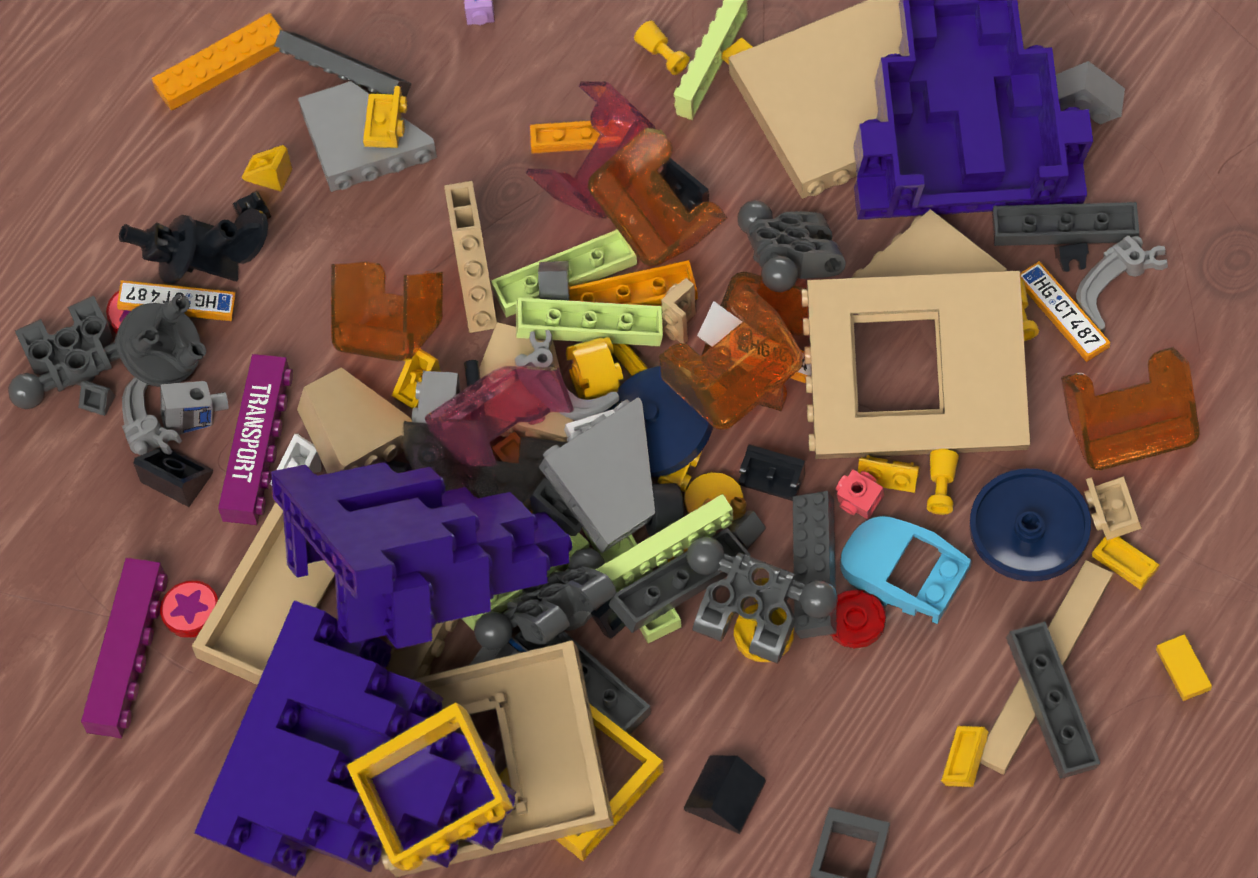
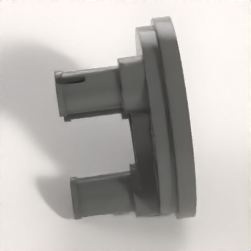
(160, 342)

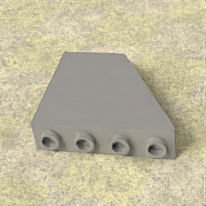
(337, 132)
(606, 475)

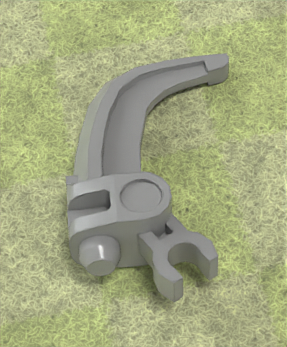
(1122, 257)
(543, 358)
(140, 429)

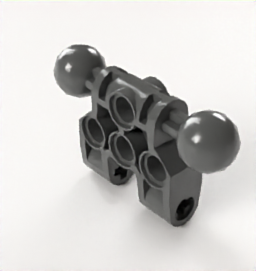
(790, 245)
(60, 360)
(545, 609)
(713, 618)

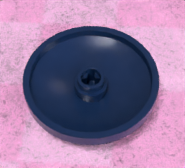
(672, 426)
(1030, 525)

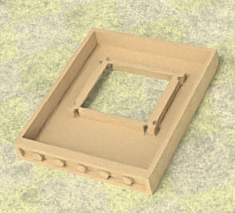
(977, 364)
(258, 599)
(545, 742)

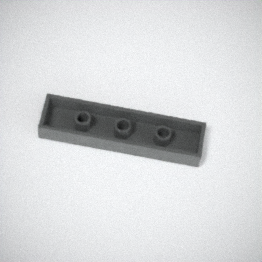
(339, 63)
(1064, 223)
(814, 555)
(668, 587)
(603, 688)
(1053, 700)

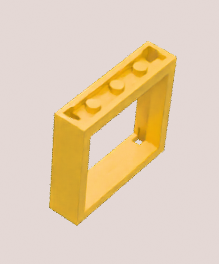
(404, 746)
(627, 796)

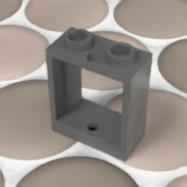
(854, 826)

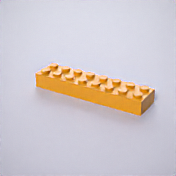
(218, 62)
(635, 288)

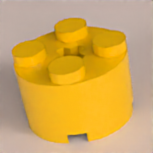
(593, 368)

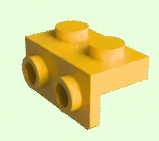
(384, 120)

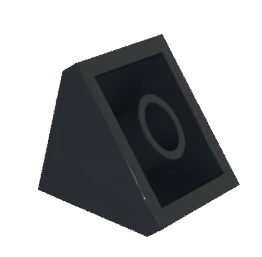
(172, 474)
(725, 792)

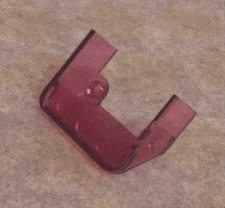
(617, 124)
(494, 406)

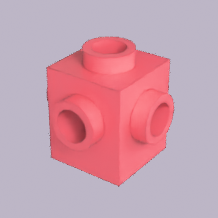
(859, 493)

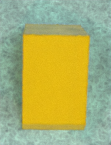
(269, 168)
(411, 374)

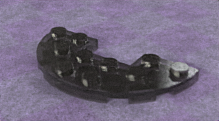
(520, 479)

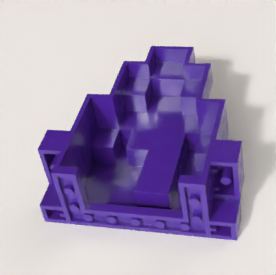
(967, 118)
(410, 548)
(311, 718)

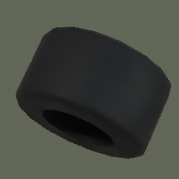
(668, 507)

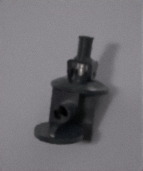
(199, 245)

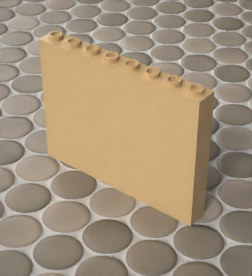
(818, 88)

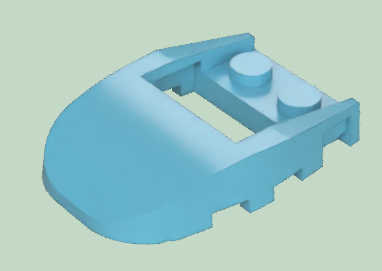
(875, 552)

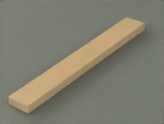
(1065, 631)

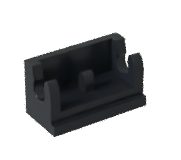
(684, 185)
(771, 472)

